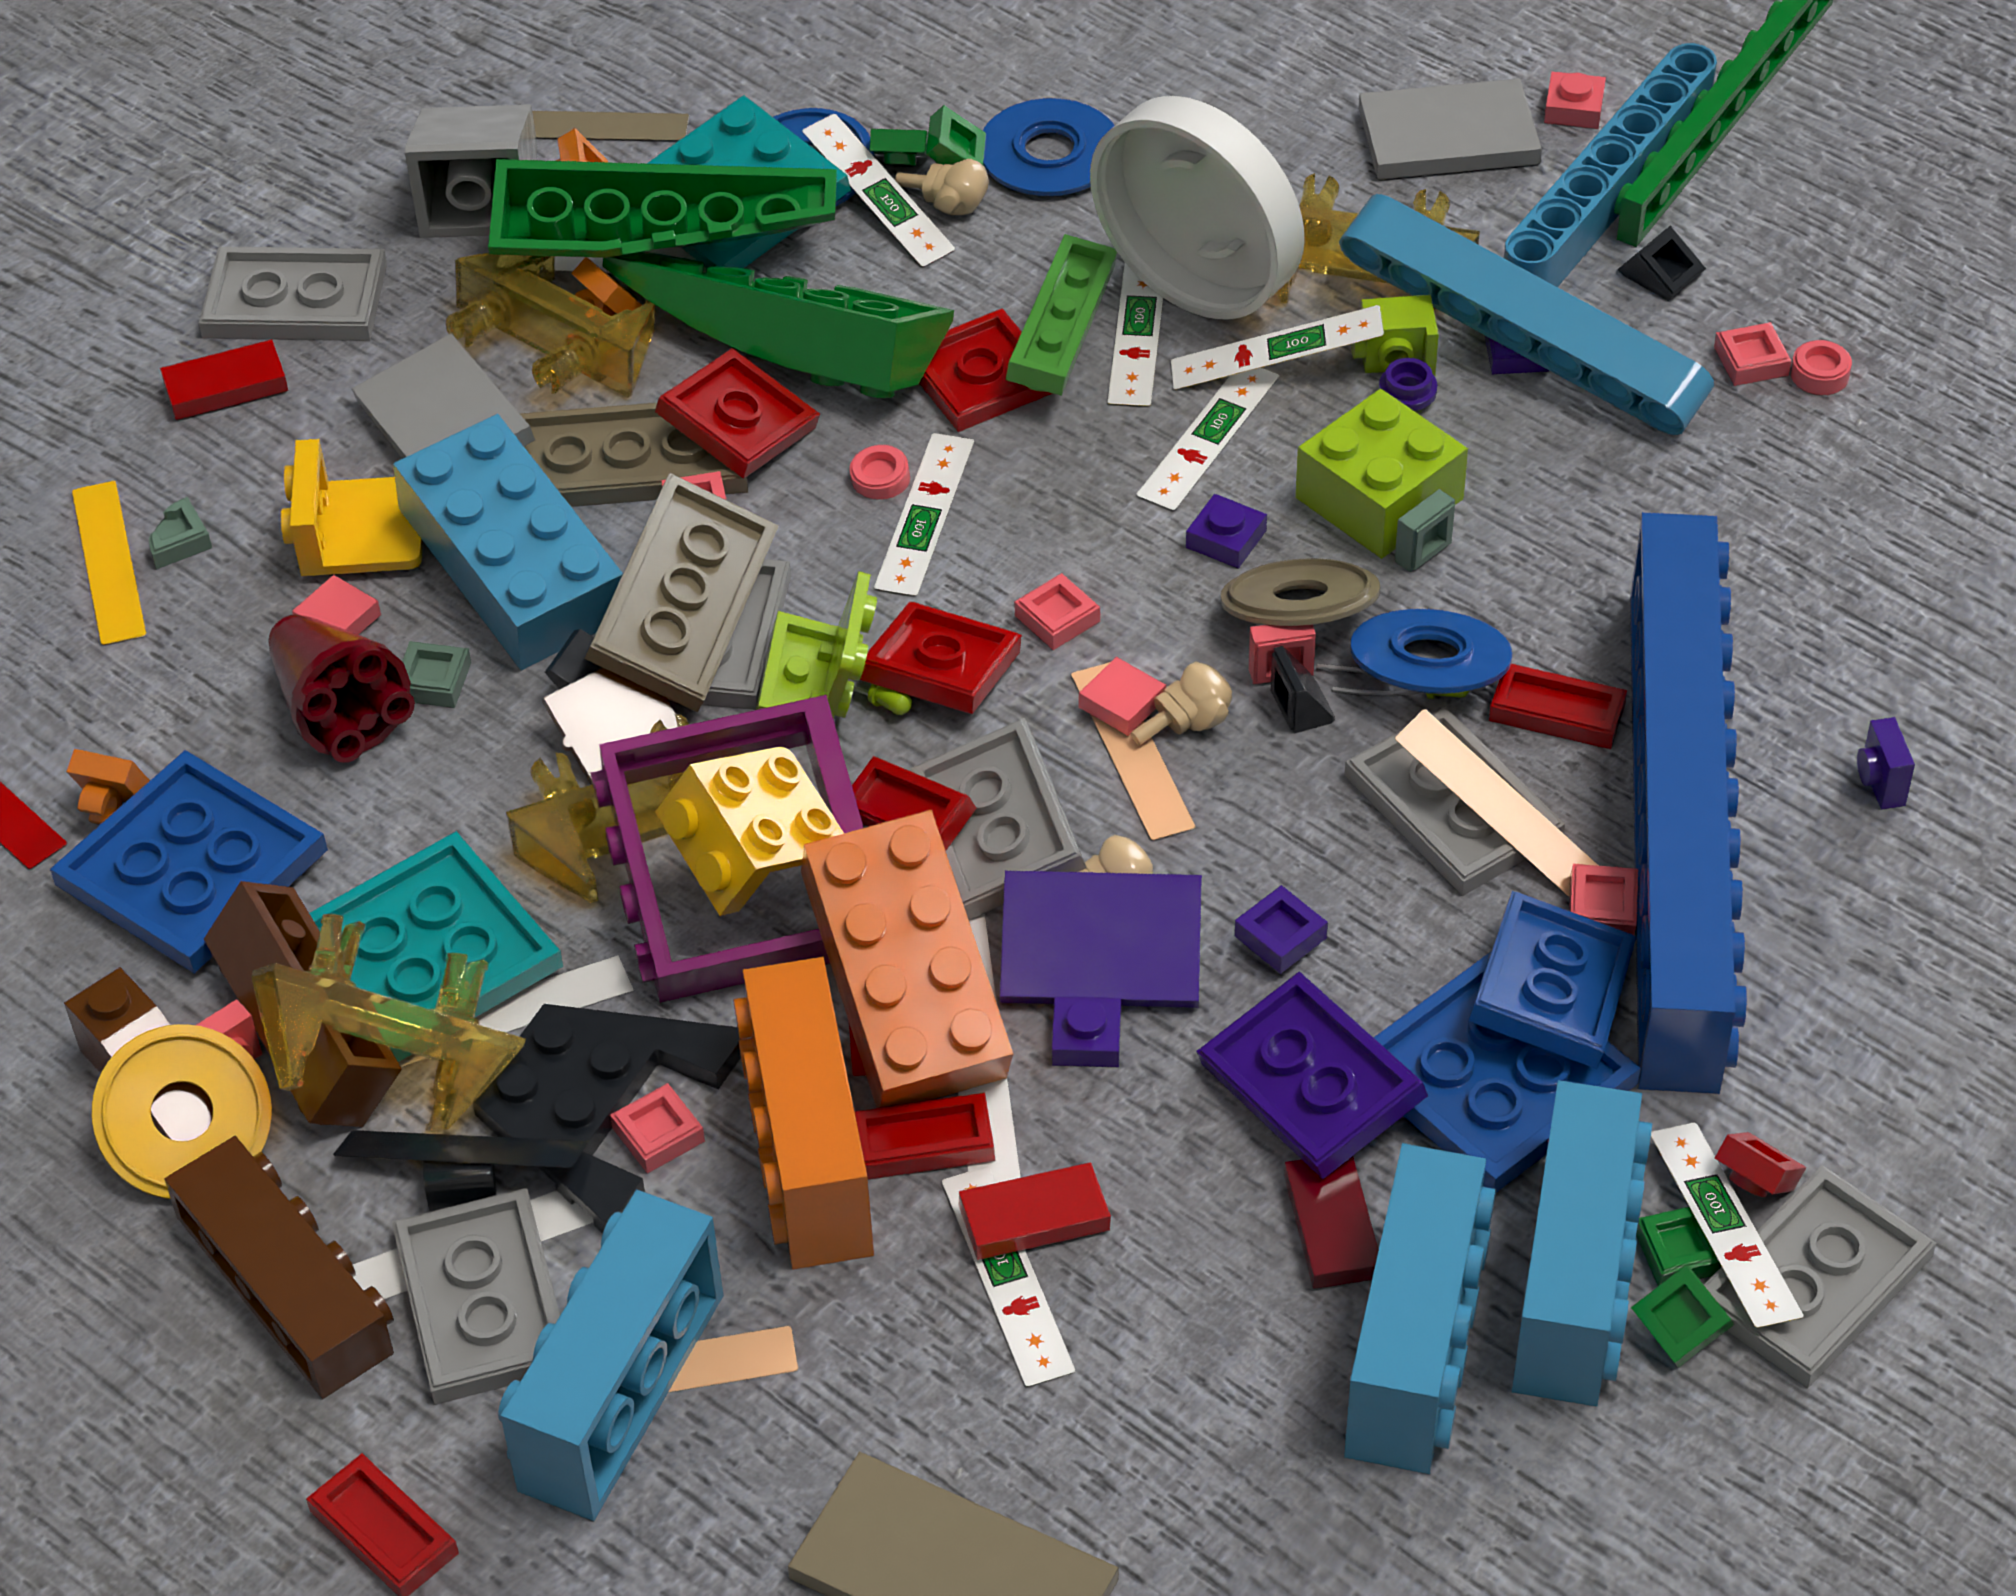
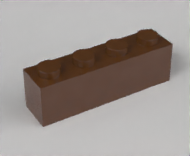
(271, 925)
(281, 1265)

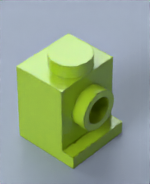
(1408, 333)

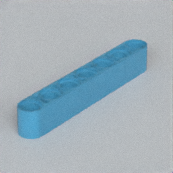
(1584, 197)
(1527, 314)

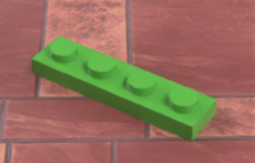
(1062, 315)

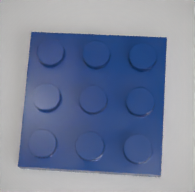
(179, 854)
(1484, 1087)

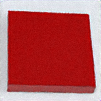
(971, 372)
(737, 413)
(941, 657)

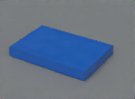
(1553, 979)

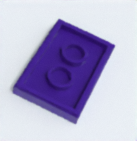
(1101, 937)
(1312, 1074)

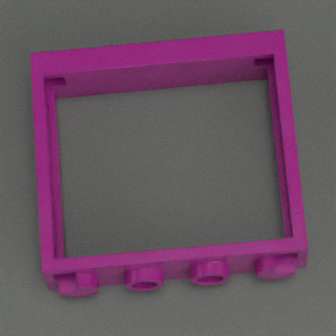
(671, 752)

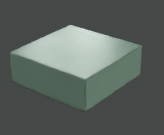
(1425, 530)
(436, 672)

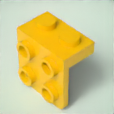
(344, 522)
(743, 820)

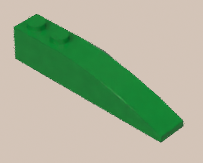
(647, 207)
(823, 332)

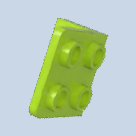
(817, 657)

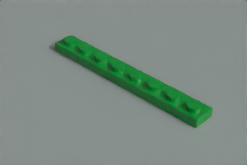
(1714, 116)

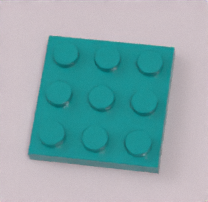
(750, 138)
(439, 906)

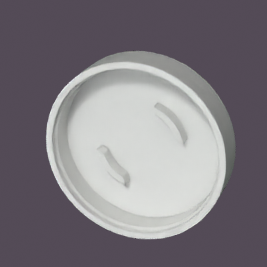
(1197, 207)

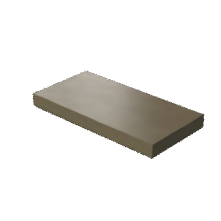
(617, 454)
(682, 592)
(915, 1539)

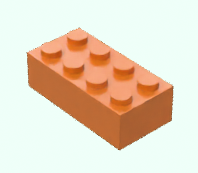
(905, 961)
(803, 1114)

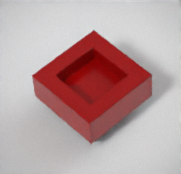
(1758, 1165)

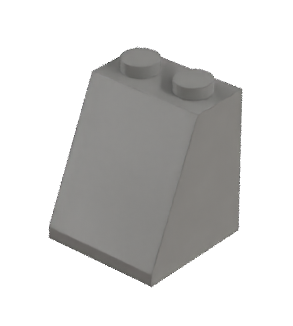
(454, 164)

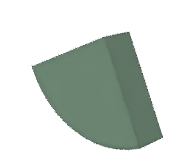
(178, 535)

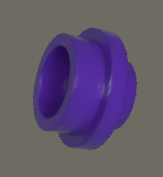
(1410, 383)

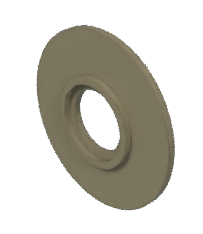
(1346, 586)

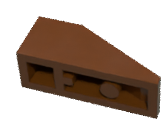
(112, 1015)

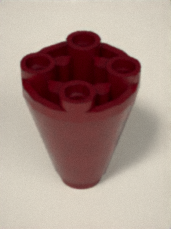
(339, 686)

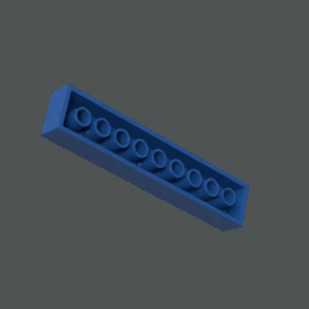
(1682, 807)

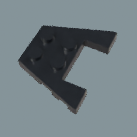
(584, 1068)

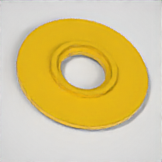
(165, 1057)

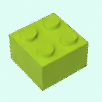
(1377, 468)

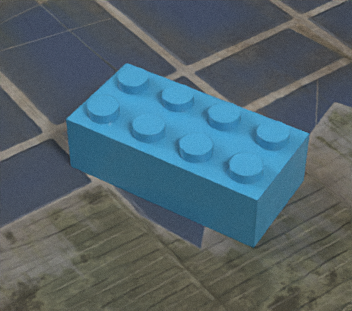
(507, 539)
(1583, 1244)
(1419, 1310)
(612, 1354)

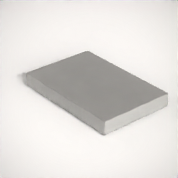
(1449, 129)
(293, 293)
(434, 398)
(743, 663)
(1433, 816)
(1015, 817)
(1841, 1265)
(476, 1292)

